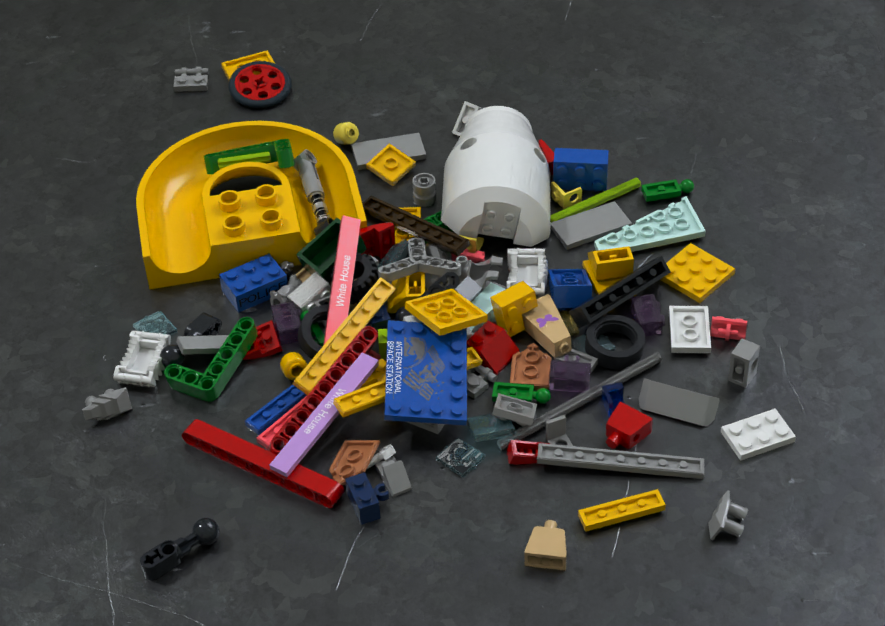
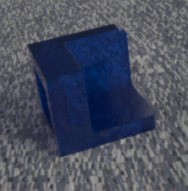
(611, 396)

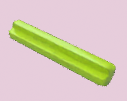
(257, 157)

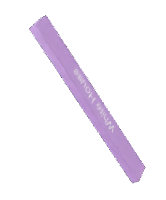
(322, 416)

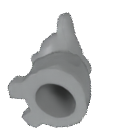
(281, 295)

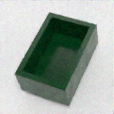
(320, 252)

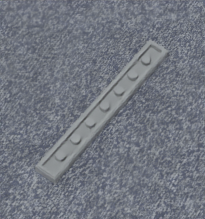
(620, 461)

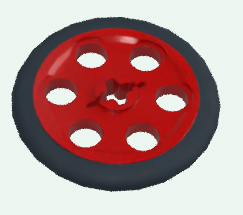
(254, 81)

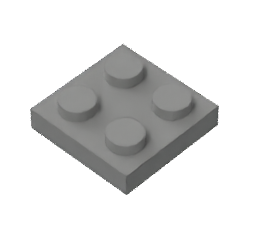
(514, 409)

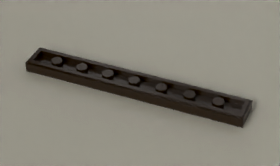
(415, 226)

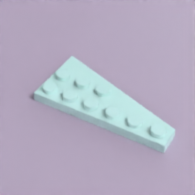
(656, 229)

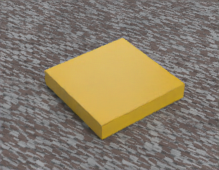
(391, 164)

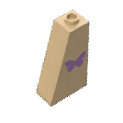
(548, 327)

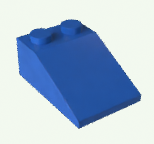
(569, 287)

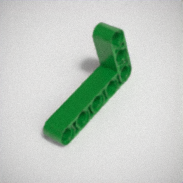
(279, 150)
(224, 364)

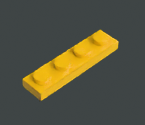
(621, 510)

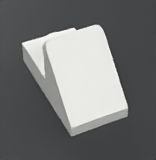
(466, 112)

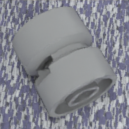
(424, 189)

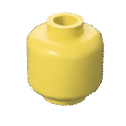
(346, 133)

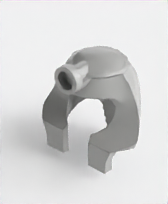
(480, 271)

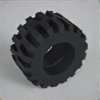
(367, 271)

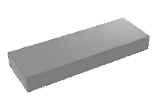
(200, 344)

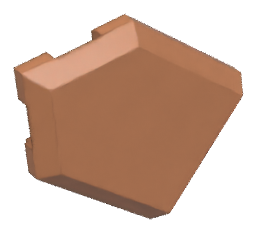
(531, 367)
(353, 459)

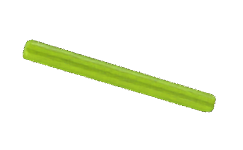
(597, 199)

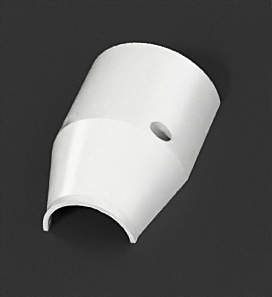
(497, 180)

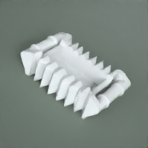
(530, 267)
(143, 360)

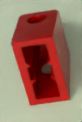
(627, 427)

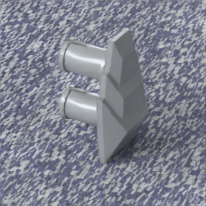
(107, 405)
(721, 522)

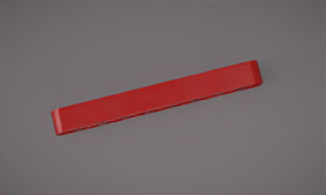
(325, 384)
(257, 460)

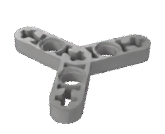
(418, 262)

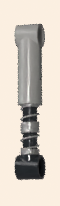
(313, 189)

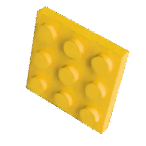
(697, 273)
(446, 312)

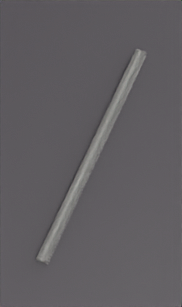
(581, 399)

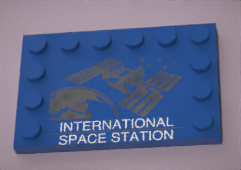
(425, 374)

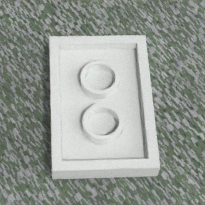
(689, 329)
(758, 434)

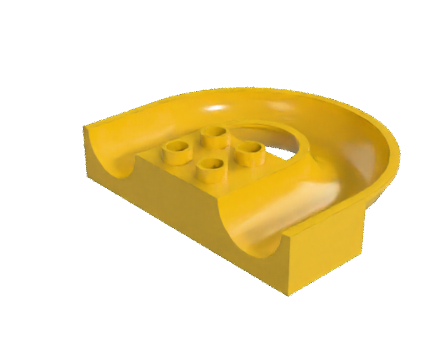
(200, 235)

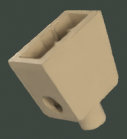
(546, 547)

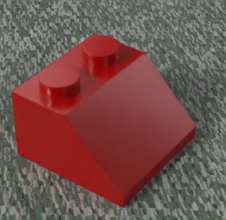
(493, 346)

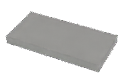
(408, 144)
(589, 225)

